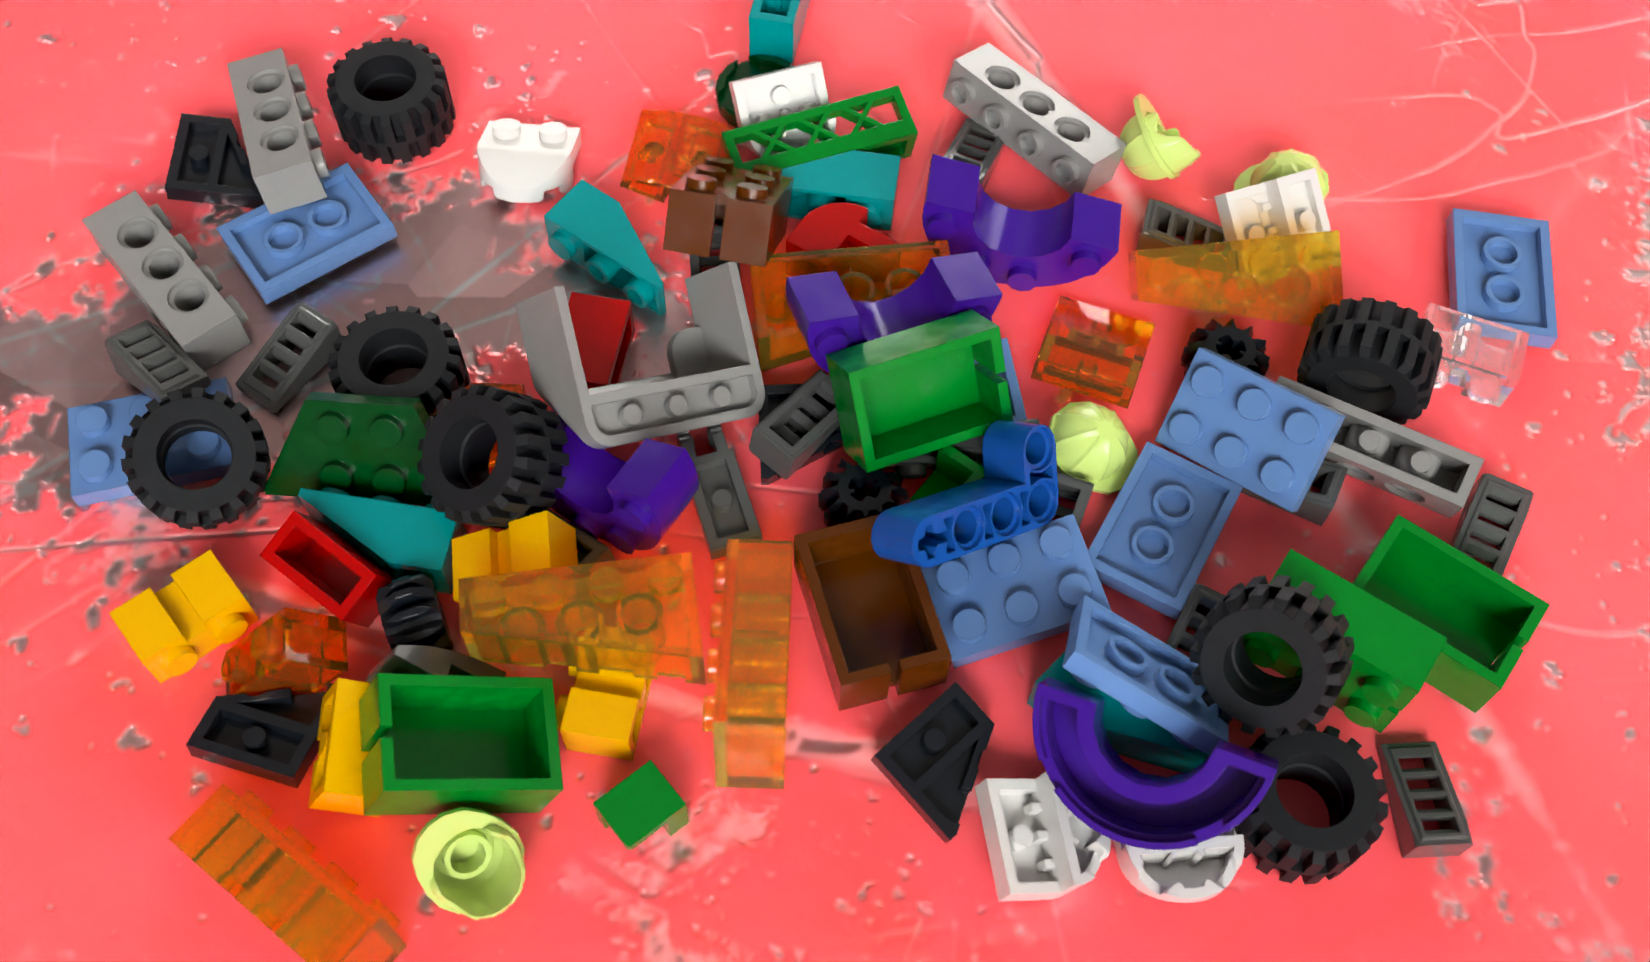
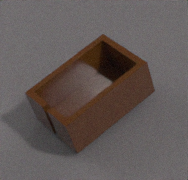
(746, 202)
(868, 616)

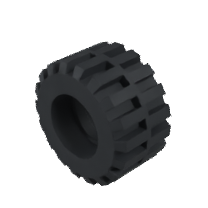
(391, 100)
(394, 343)
(1373, 357)
(185, 414)
(460, 448)
(1252, 694)
(1345, 786)

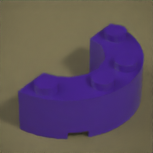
(1017, 244)
(836, 322)
(622, 500)
(1134, 805)

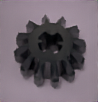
(1230, 343)
(858, 494)
(413, 613)

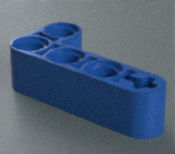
(1011, 499)

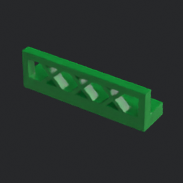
(889, 138)

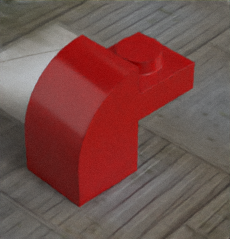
(835, 227)

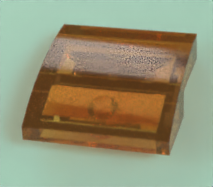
(667, 148)
(1093, 351)

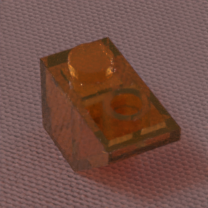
(287, 651)

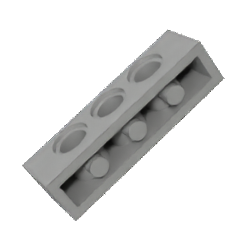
(1034, 120)
(279, 130)
(167, 280)
(1398, 457)

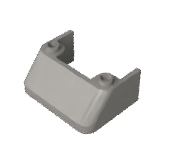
(711, 368)

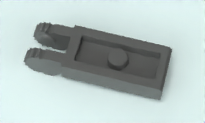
(722, 496)

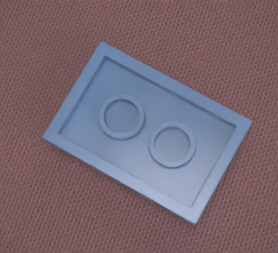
(308, 240)
(1503, 272)
(1249, 429)
(96, 449)
(1162, 529)
(1013, 591)
(1141, 674)

